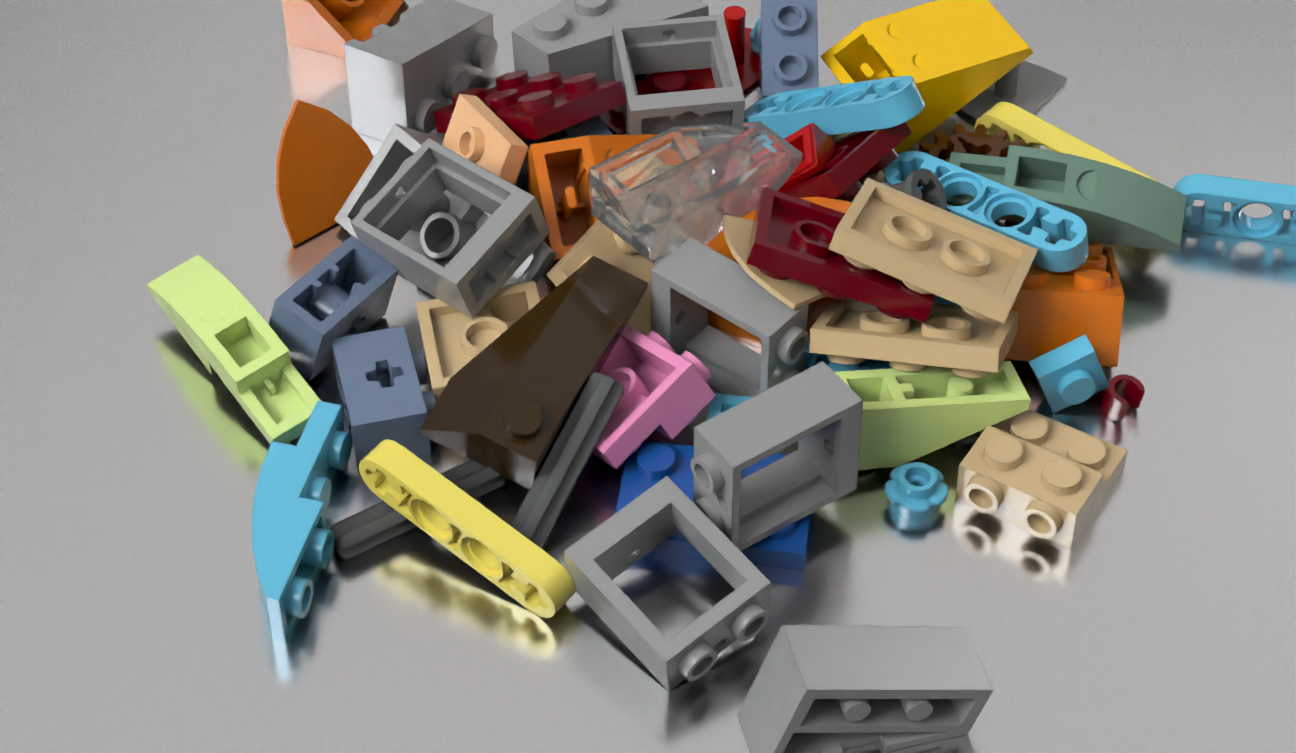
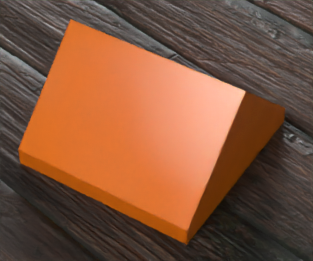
(331, 23)

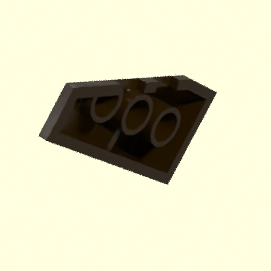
(523, 385)

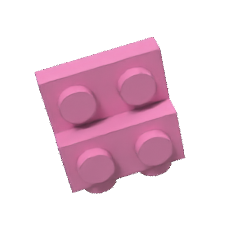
(659, 393)

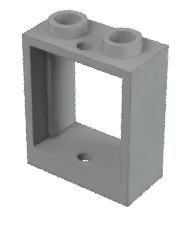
(694, 45)
(490, 254)
(703, 280)
(806, 408)
(631, 536)

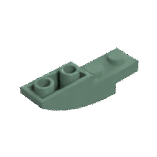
(1112, 201)

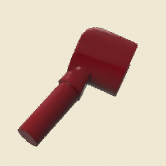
(1119, 395)

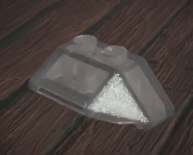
(687, 183)

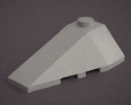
(445, 224)

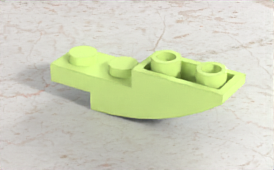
(237, 346)

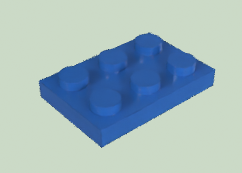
(657, 460)

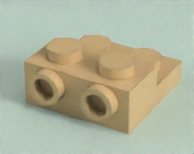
(455, 339)
(1039, 475)

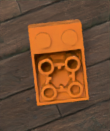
(559, 181)
(1069, 304)

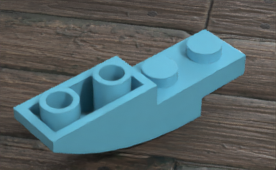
(290, 516)

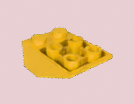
(945, 45)

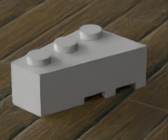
(578, 34)
(416, 66)
(862, 687)

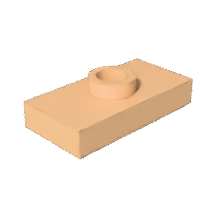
(485, 139)

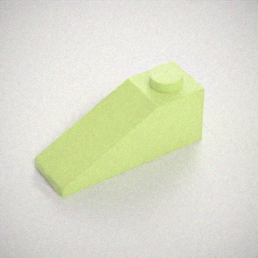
(928, 409)

